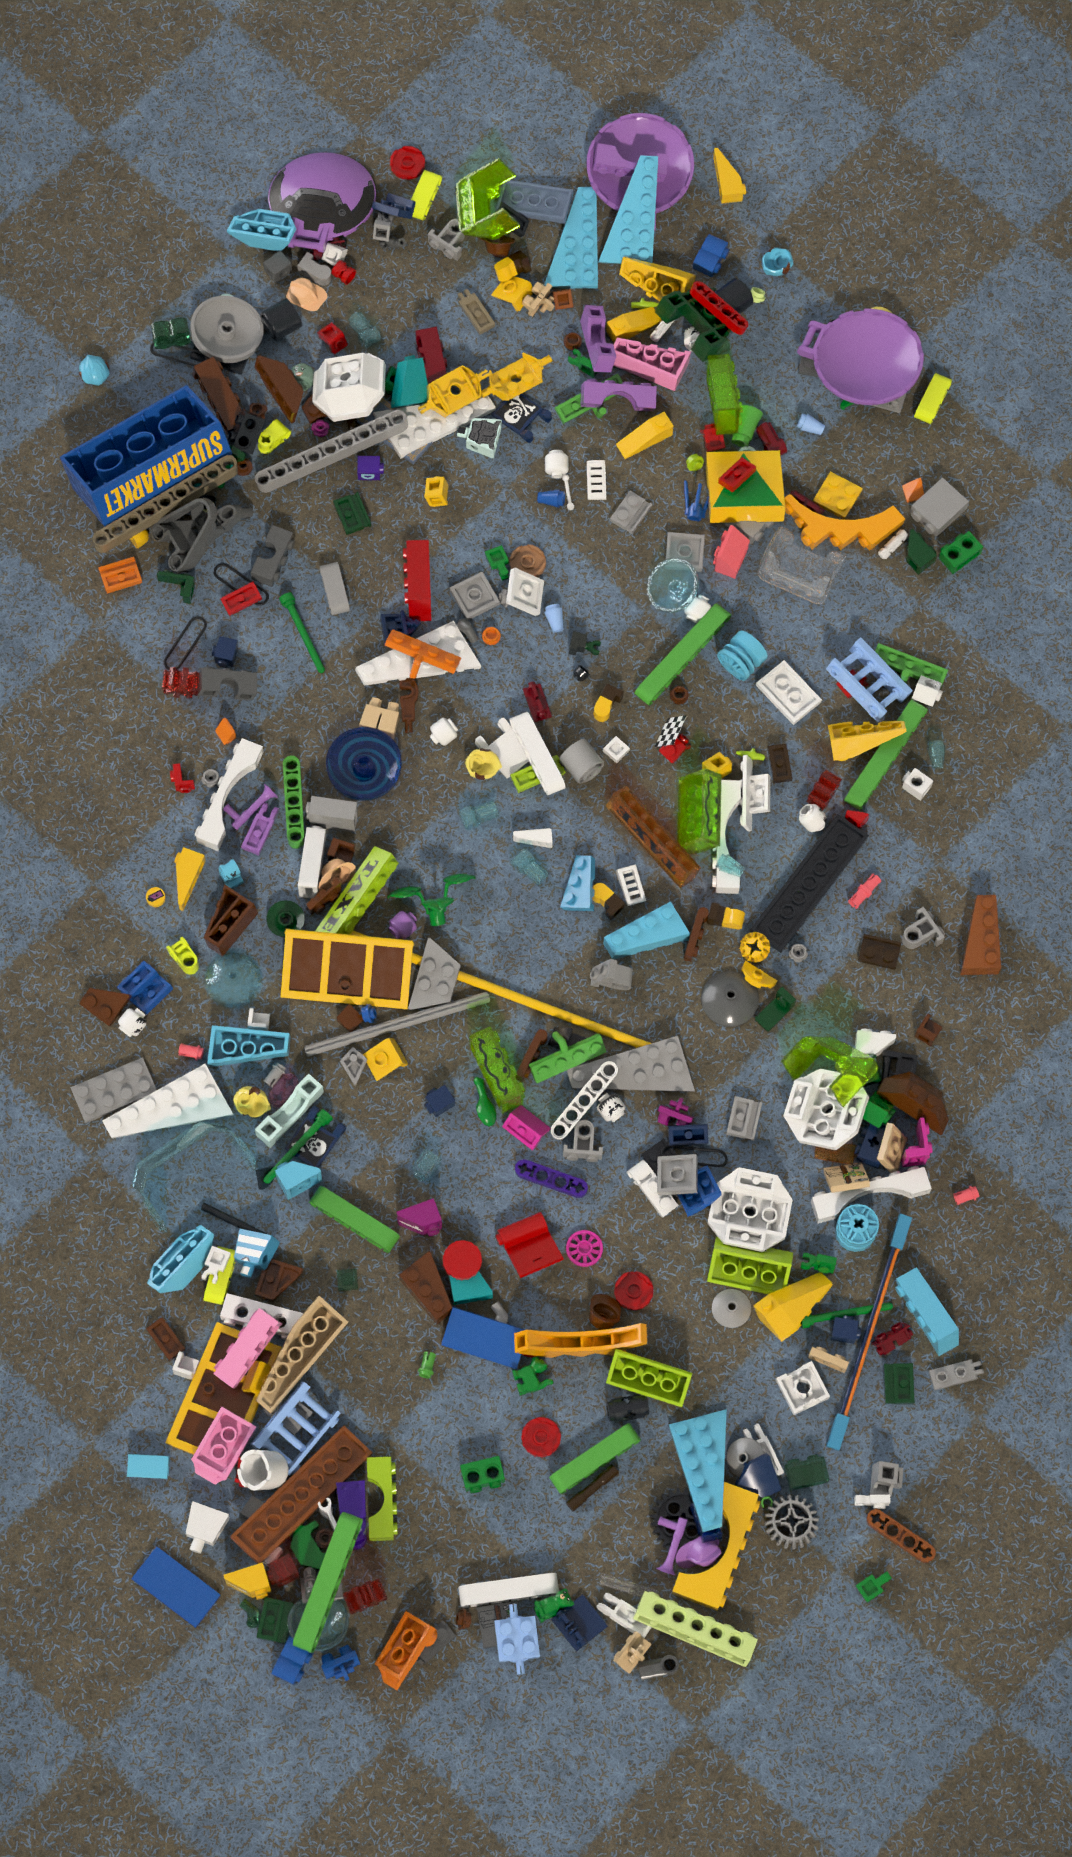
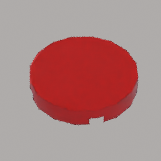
(409, 167)
(462, 1260)
(633, 1298)
(544, 1442)

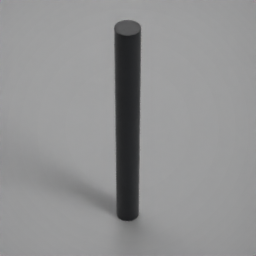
(228, 1218)

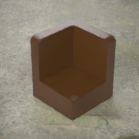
(341, 850)
(928, 1031)

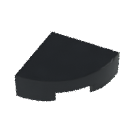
(261, 1173)

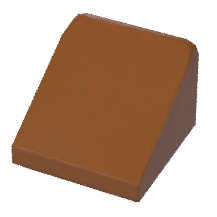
(562, 299)

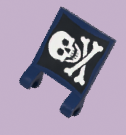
(519, 414)
(319, 1144)

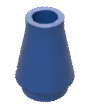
(553, 498)

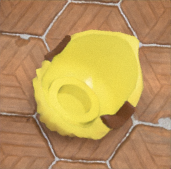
(482, 764)
(251, 1101)

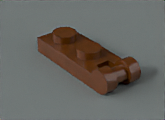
(697, 933)
(531, 1055)

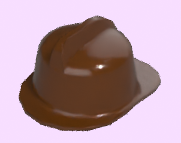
(498, 247)
(604, 1312)

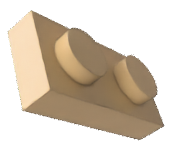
(836, 1362)

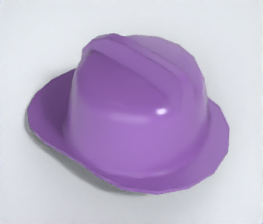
(698, 1553)

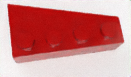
(418, 579)

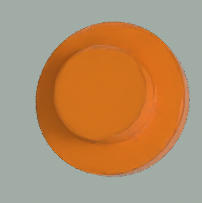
(491, 636)

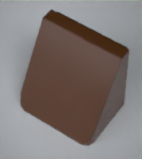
(349, 1018)

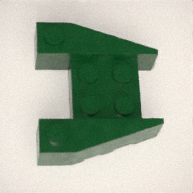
(711, 329)

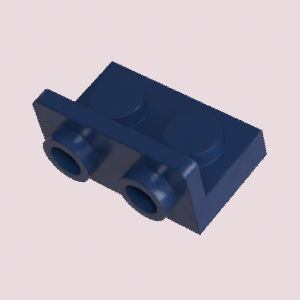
(396, 206)

